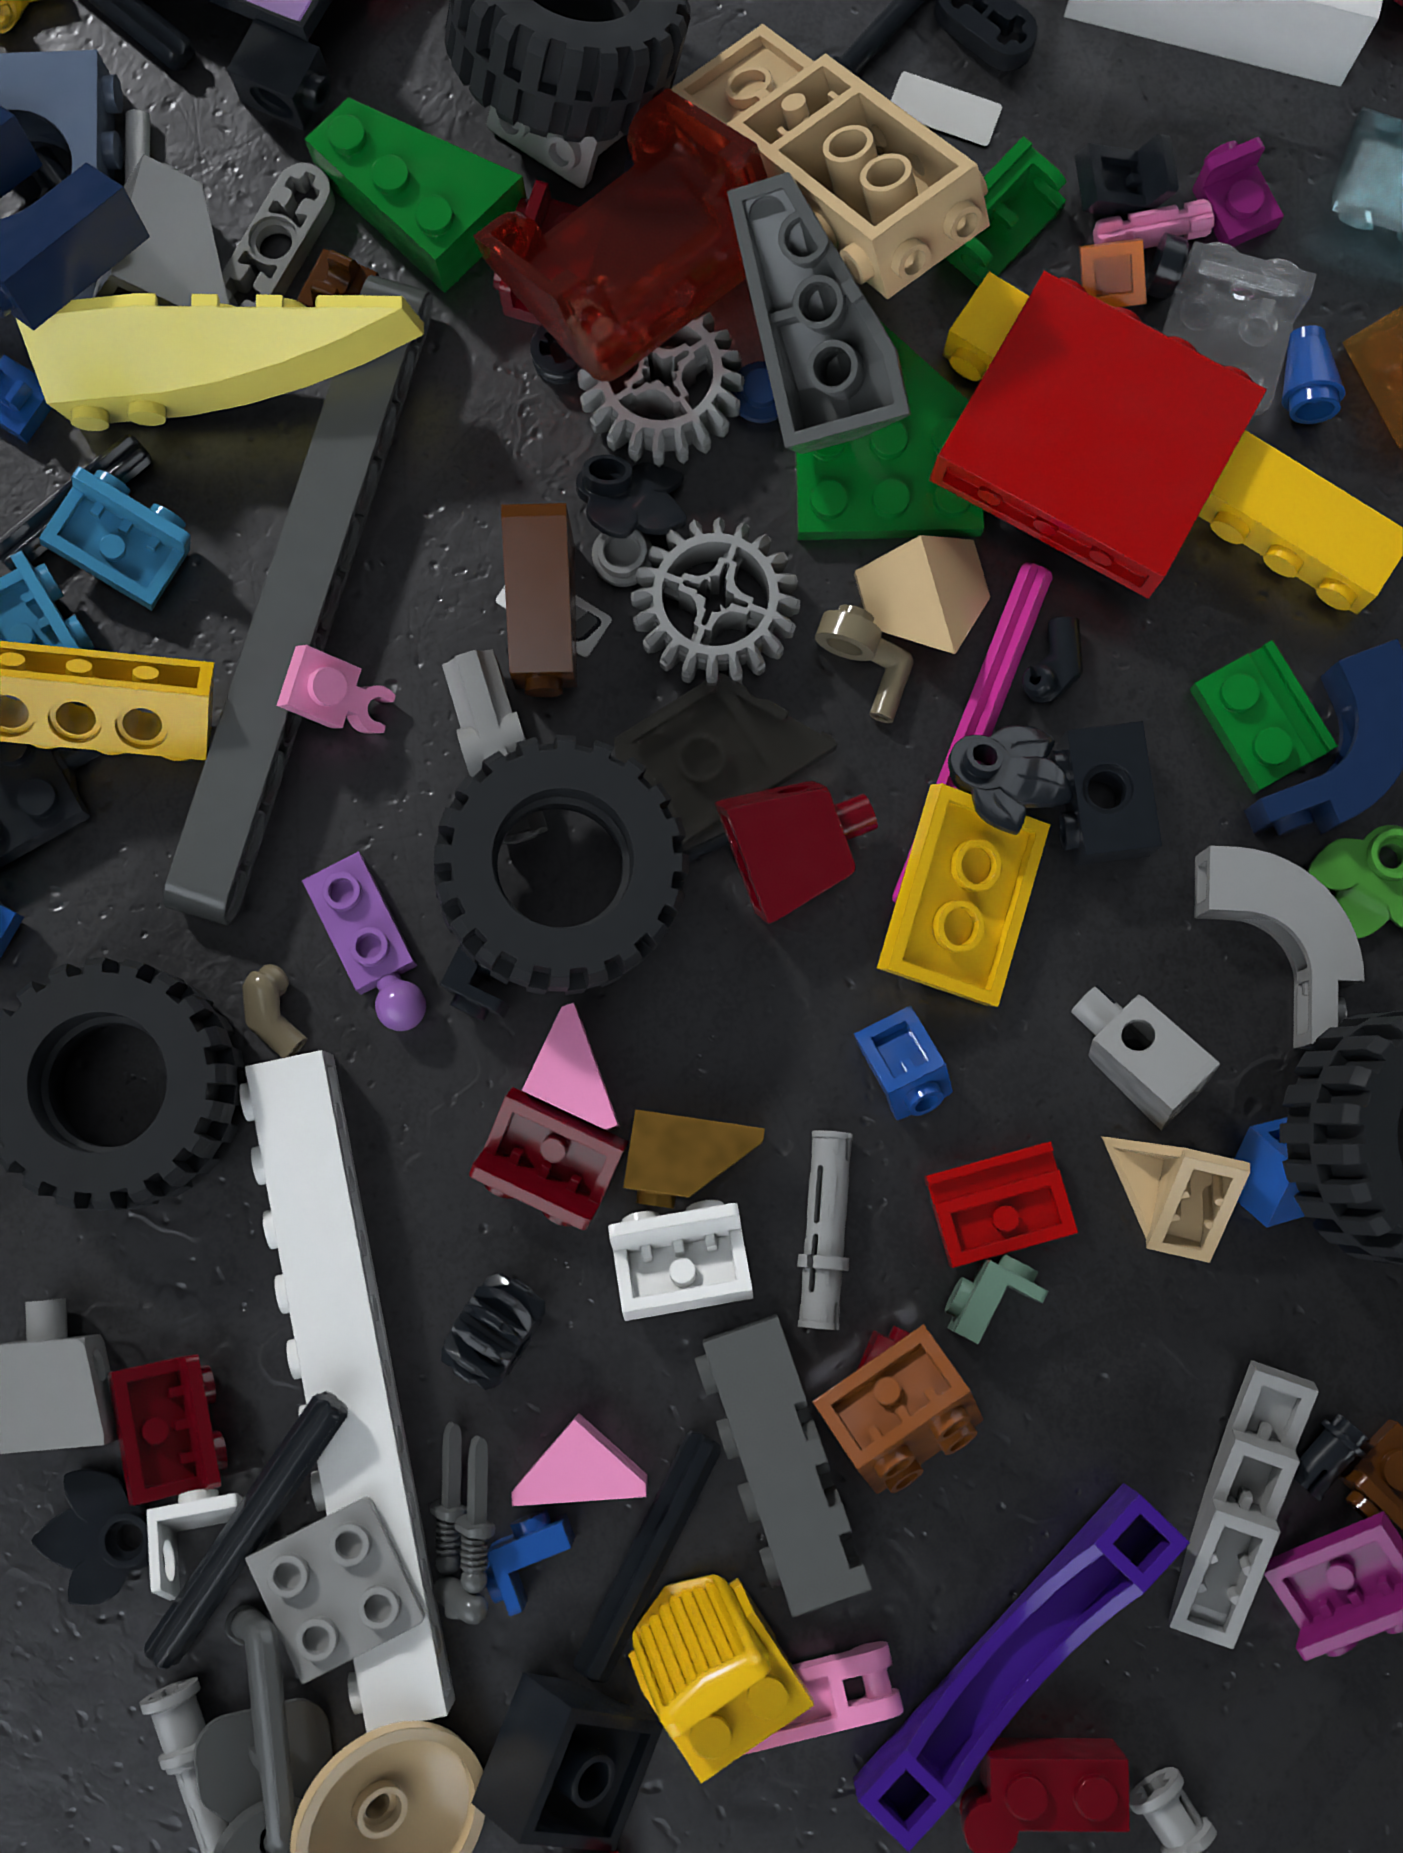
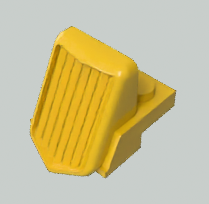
(714, 1671)

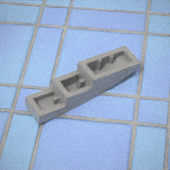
(1241, 1505)

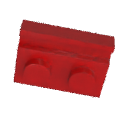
(1000, 1204)

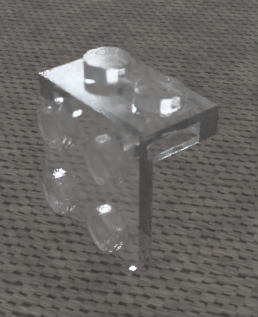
(1239, 310)

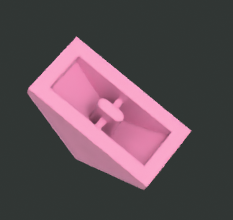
(569, 1073)
(580, 1468)

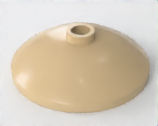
(421, 1787)

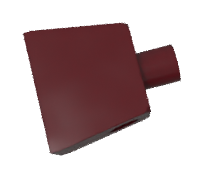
(792, 843)

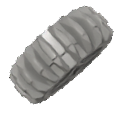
(623, 413)
(740, 612)

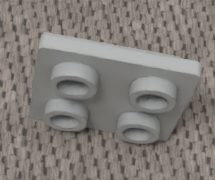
(335, 1589)

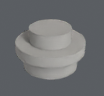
(619, 559)

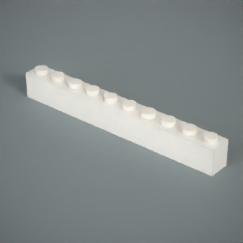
(344, 1351)

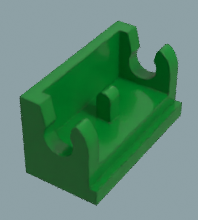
(1019, 207)

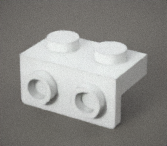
(680, 1259)

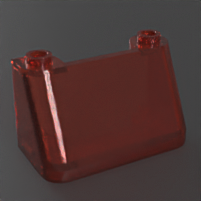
(639, 251)

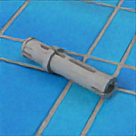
(825, 1230)

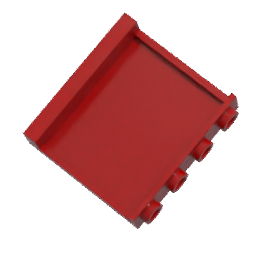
(1097, 434)

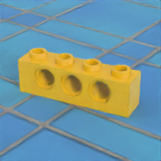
(112, 688)

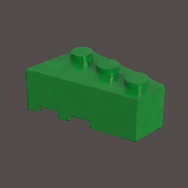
(413, 187)

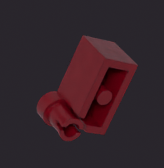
(1045, 1788)

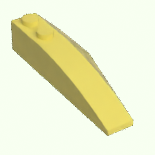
(154, 362)

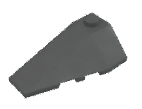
(820, 339)

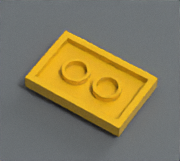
(962, 899)

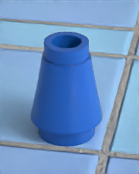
(1311, 377)

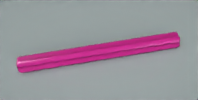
(999, 664)

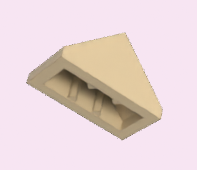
(926, 591)
(1178, 1194)

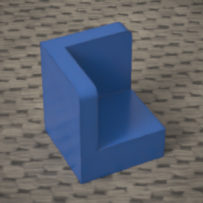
(1267, 1190)

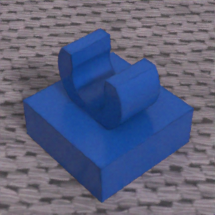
(21, 400)

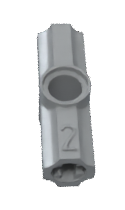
(487, 722)

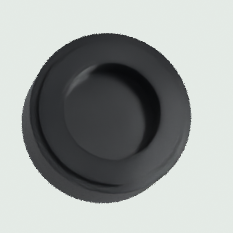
(1167, 266)

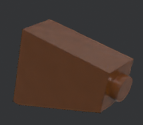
(540, 597)

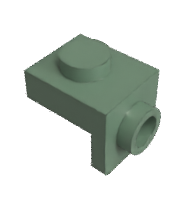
(976, 1300)

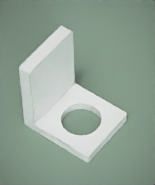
(193, 1511)

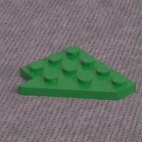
(882, 480)

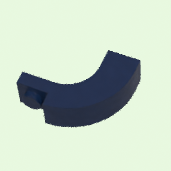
(1369, 757)

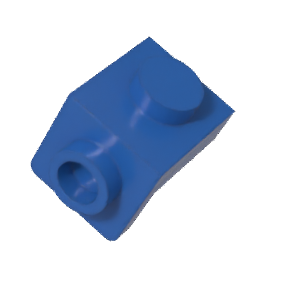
(532, 1540)

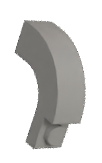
(1299, 915)

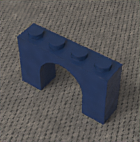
(63, 237)

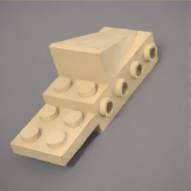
(870, 171)

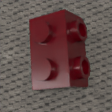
(548, 1160)
(167, 1428)

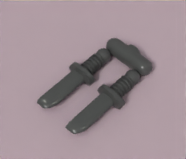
(453, 1520)

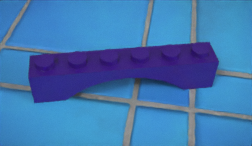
(949, 1733)

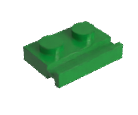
(1263, 717)

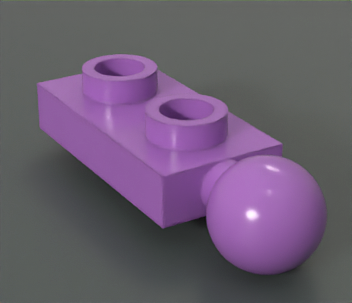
(367, 939)

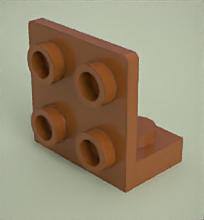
(901, 1412)

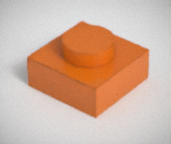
(1114, 272)

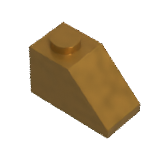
(682, 1154)

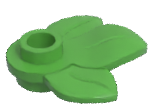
(1361, 882)

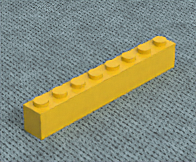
(1261, 496)

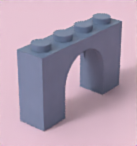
(67, 103)

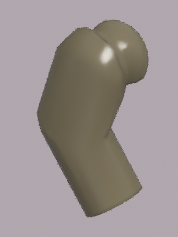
(263, 1013)

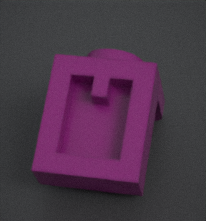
(1237, 192)

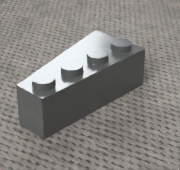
(784, 1465)

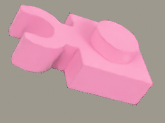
(327, 692)

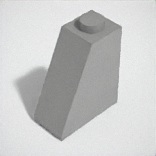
(181, 246)

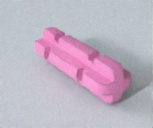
(1150, 225)

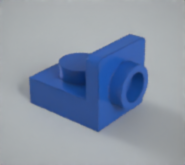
(905, 1063)

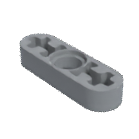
(269, 220)

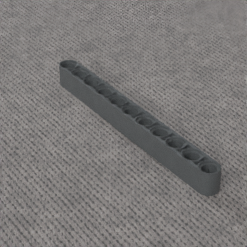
(292, 611)

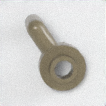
(854, 636)

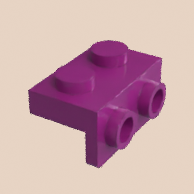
(1342, 1586)

